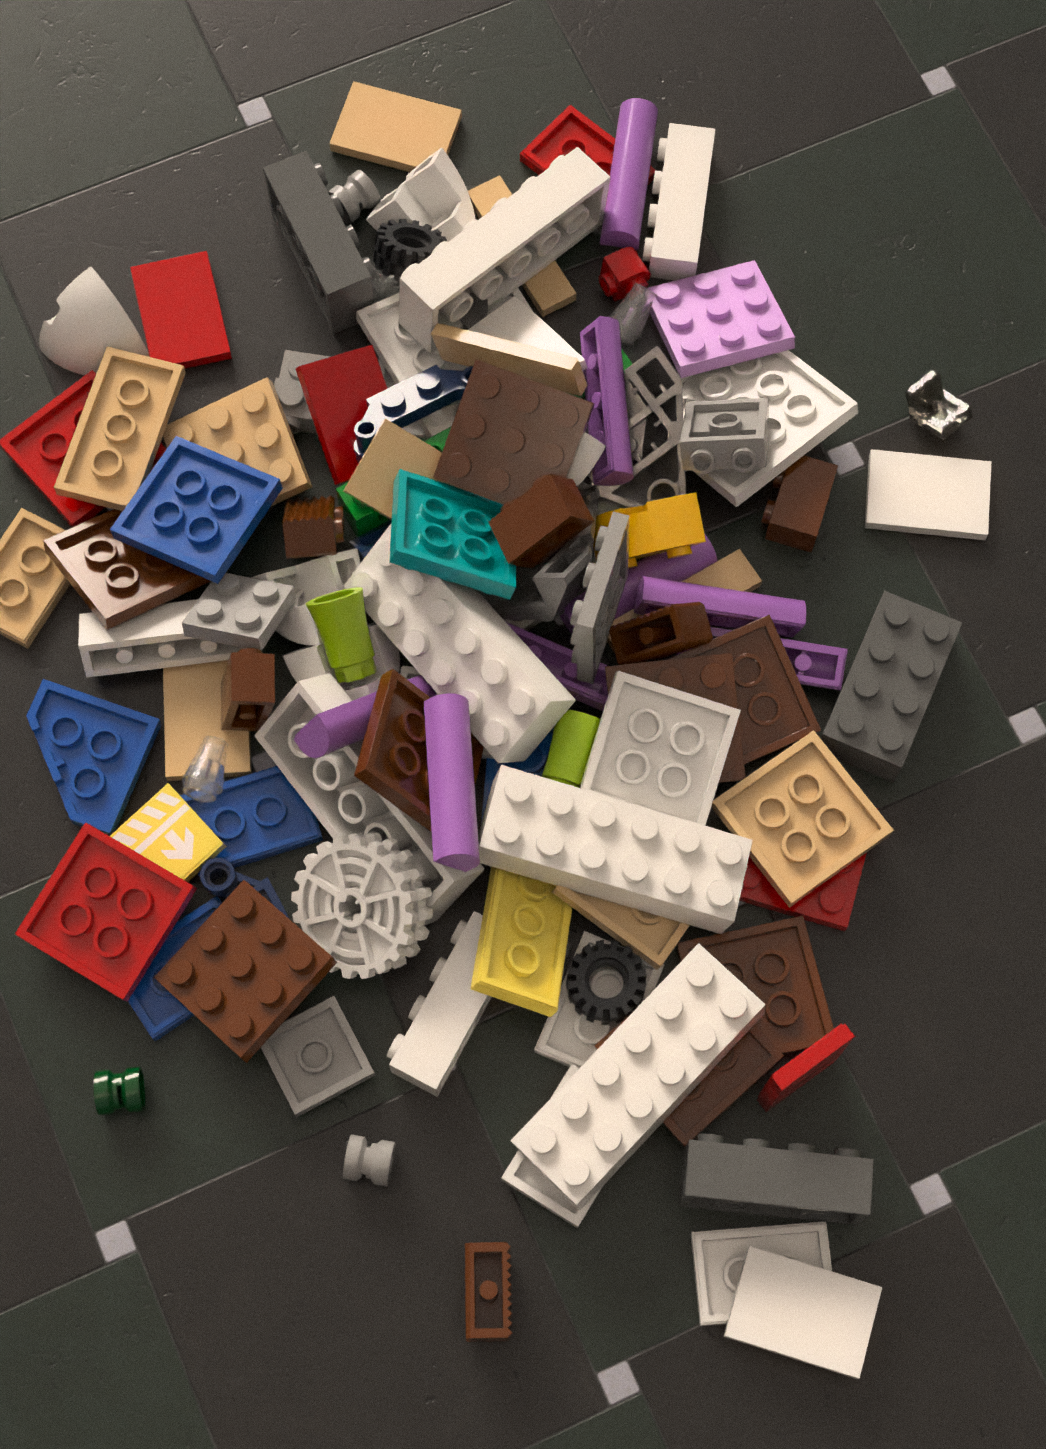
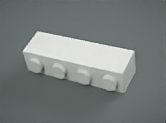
(681, 202)
(145, 642)
(444, 1017)

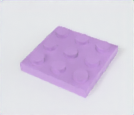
(719, 319)

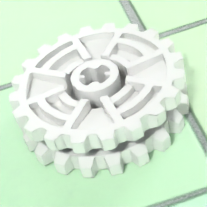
(363, 903)

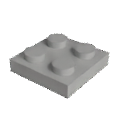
(239, 611)
(316, 1056)

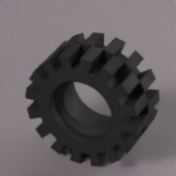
(403, 245)
(606, 956)

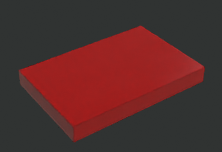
(566, 133)
(181, 310)
(337, 400)
(805, 1067)

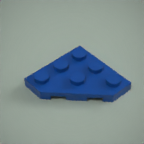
(91, 751)

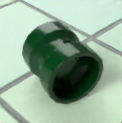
(119, 1091)

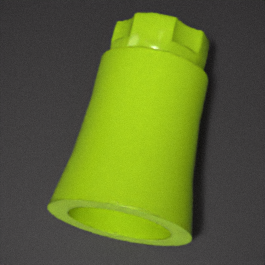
(344, 633)
(571, 747)

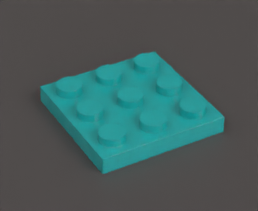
(448, 535)

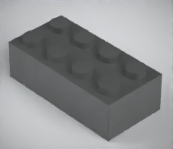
(320, 239)
(889, 686)
(776, 1181)

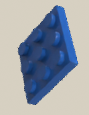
(196, 509)

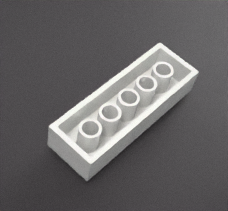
(504, 245)
(464, 651)
(341, 799)
(613, 850)
(639, 1076)

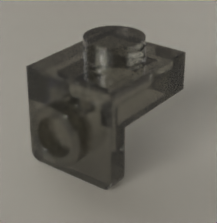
(936, 408)

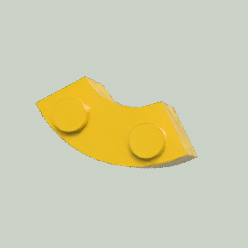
(660, 527)

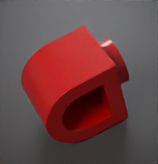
(621, 272)

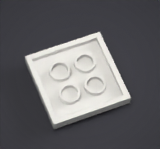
(660, 748)

